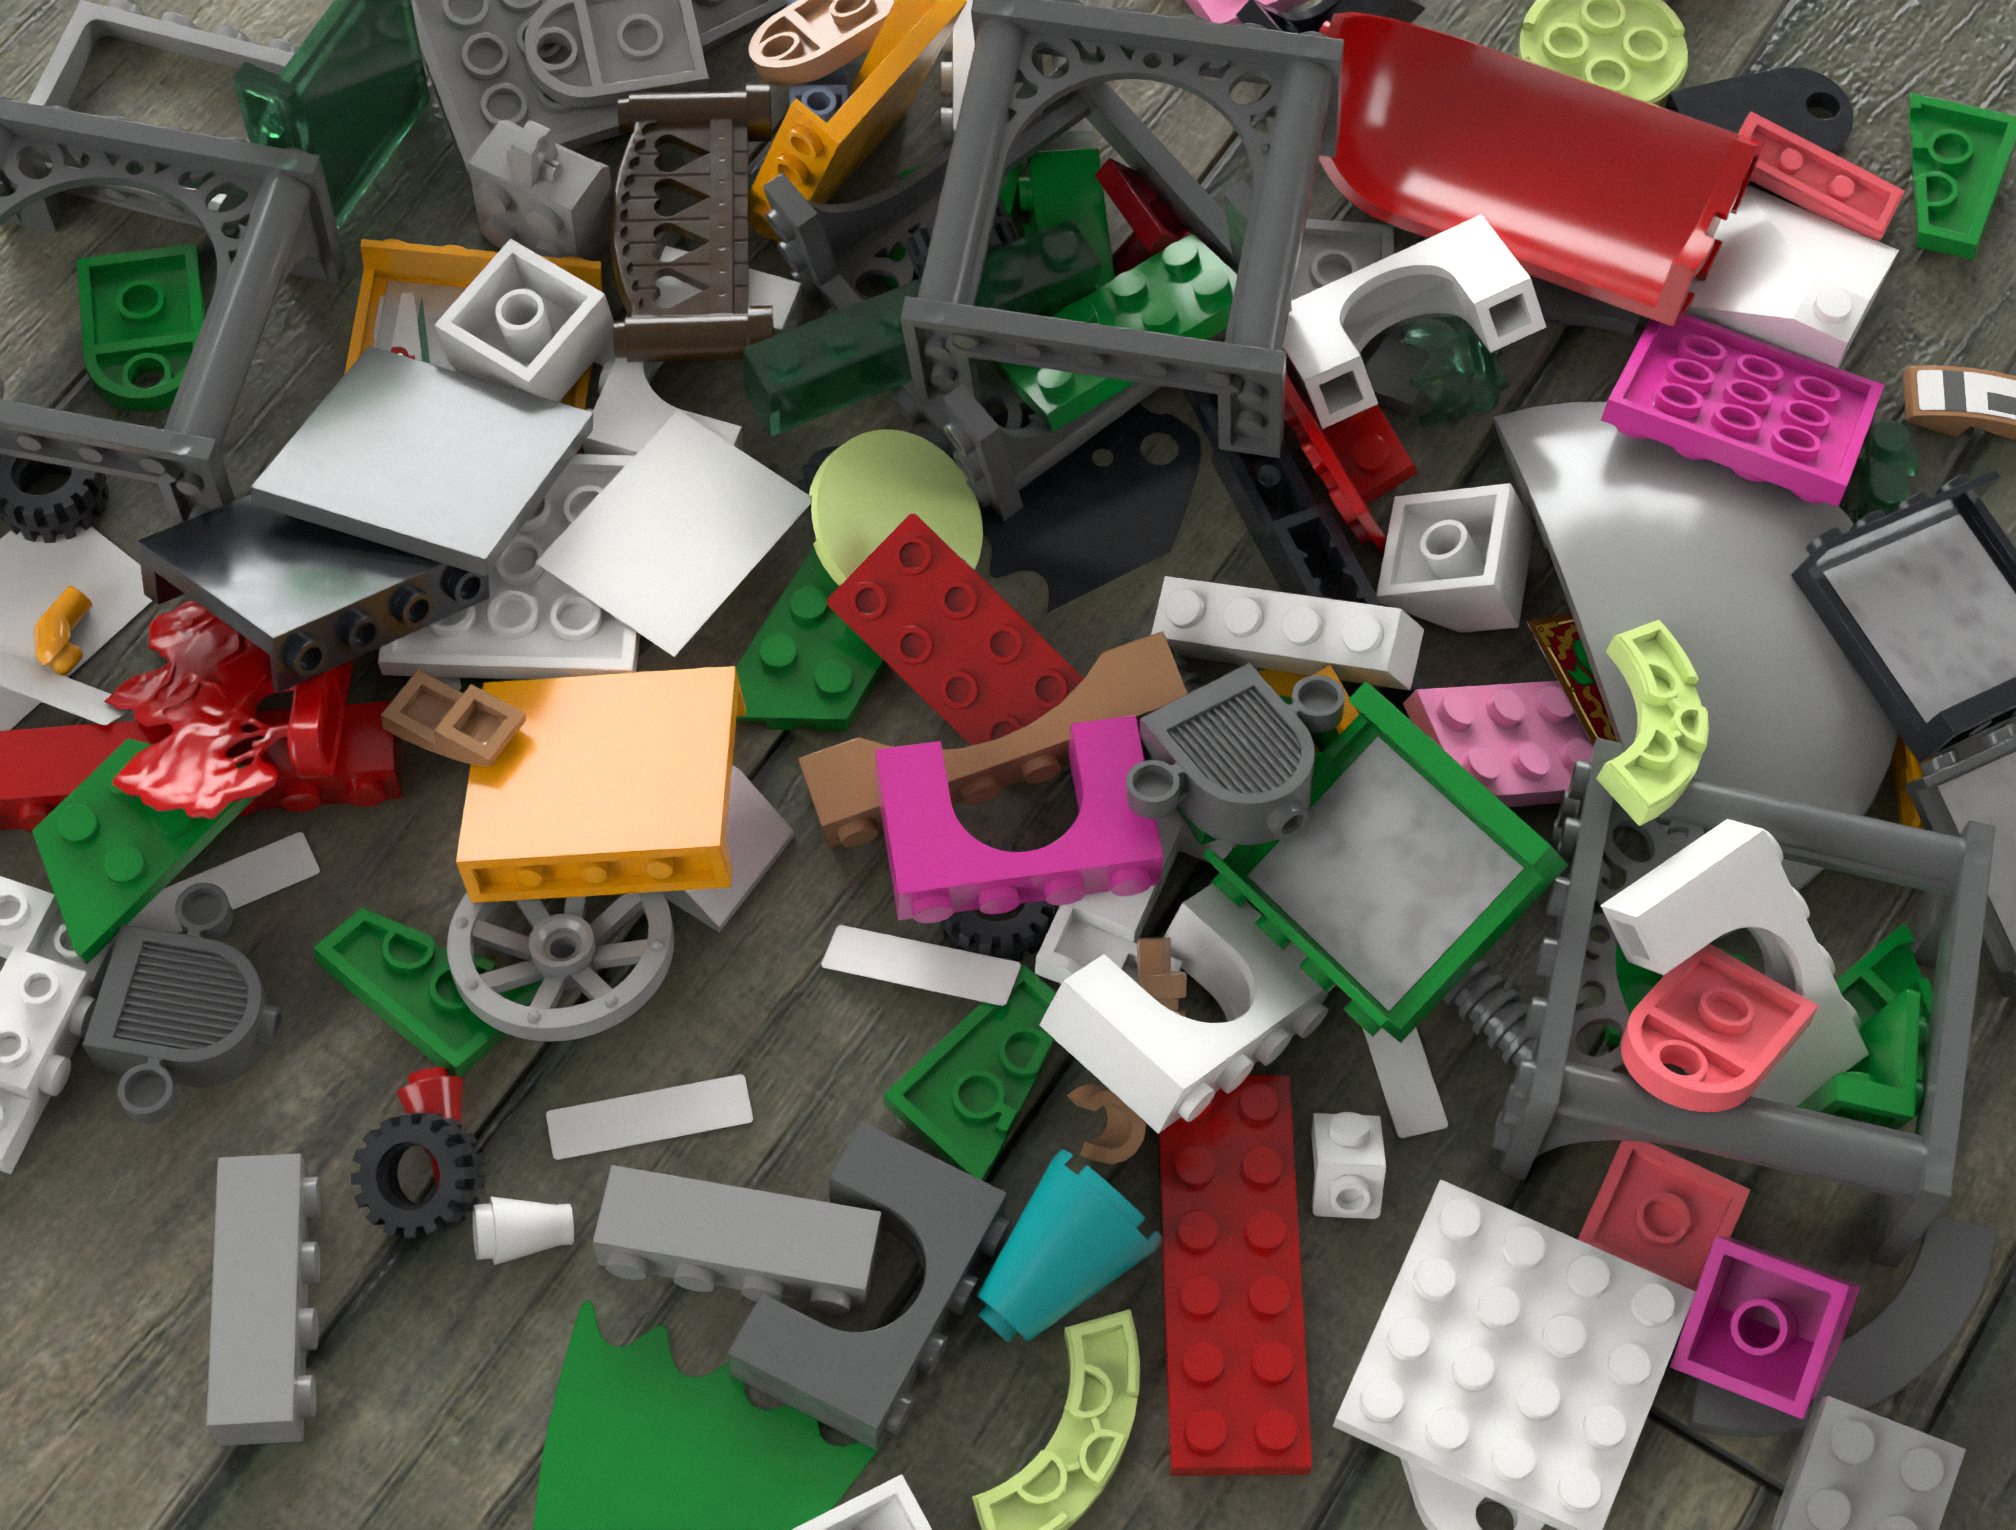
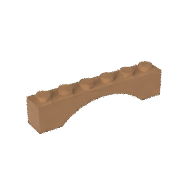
(1121, 683)

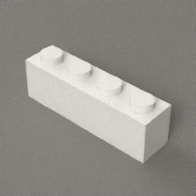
(1289, 632)

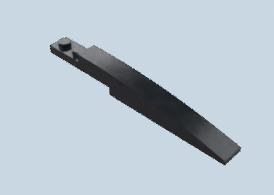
(1290, 528)

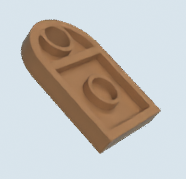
(815, 38)

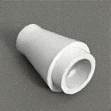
(518, 1228)

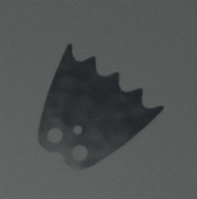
(1093, 520)

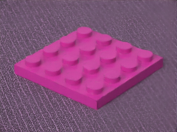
(1745, 406)

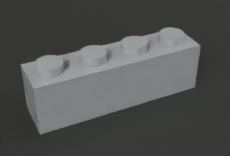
(737, 1240)
(262, 1300)

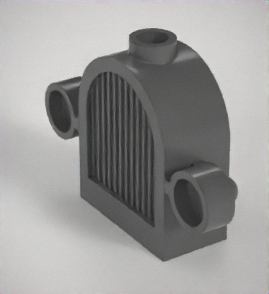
(1235, 756)
(179, 1008)

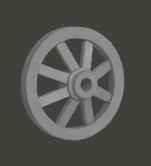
(564, 956)

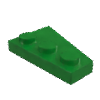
(1956, 171)
(412, 987)
(978, 1078)

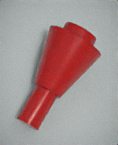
(433, 1092)

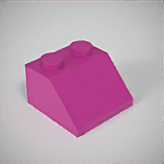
(1764, 1326)

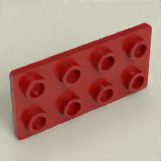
(1354, 458)
(952, 636)

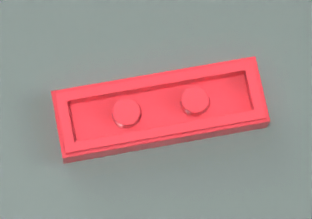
(1821, 180)

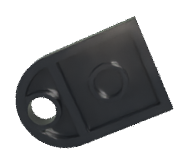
(1776, 95)

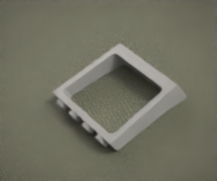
(170, 33)

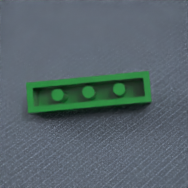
(1064, 188)

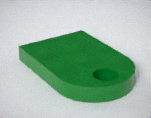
(138, 318)

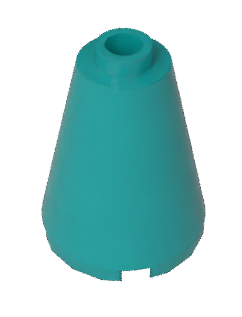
(1062, 1251)

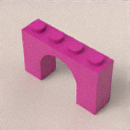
(948, 871)

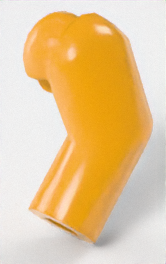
(54, 631)

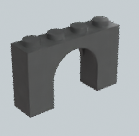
(865, 1377)

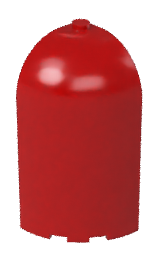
(1562, 169)

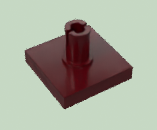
(1149, 218)

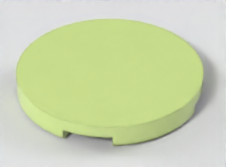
(1610, 43)
(875, 485)

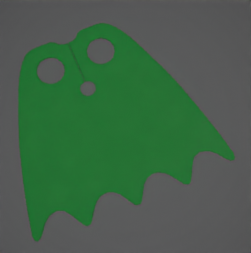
(675, 1451)

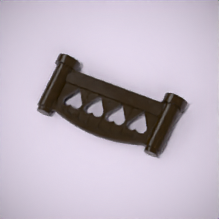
(719, 318)

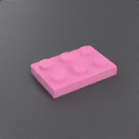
(1507, 736)

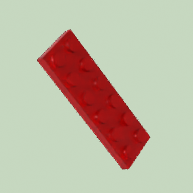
(1234, 1287)

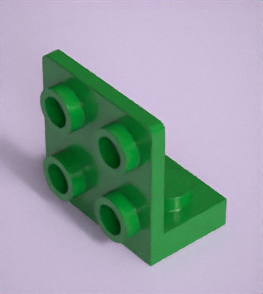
(1883, 1084)

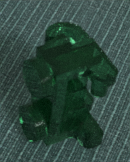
(1883, 470)

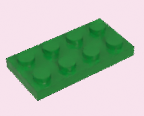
(1173, 293)

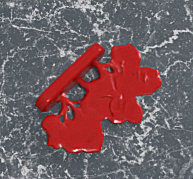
(207, 698)

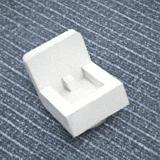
(1347, 1165)

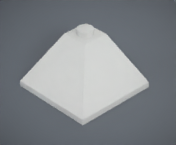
(1791, 278)

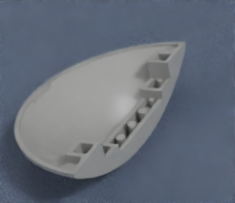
(1713, 560)

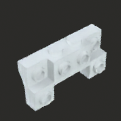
(1111, 922)
(43, 1009)

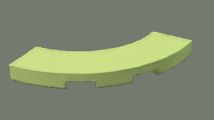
(1669, 723)
(1088, 1440)

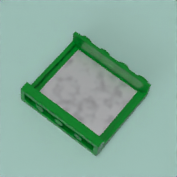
(1394, 873)

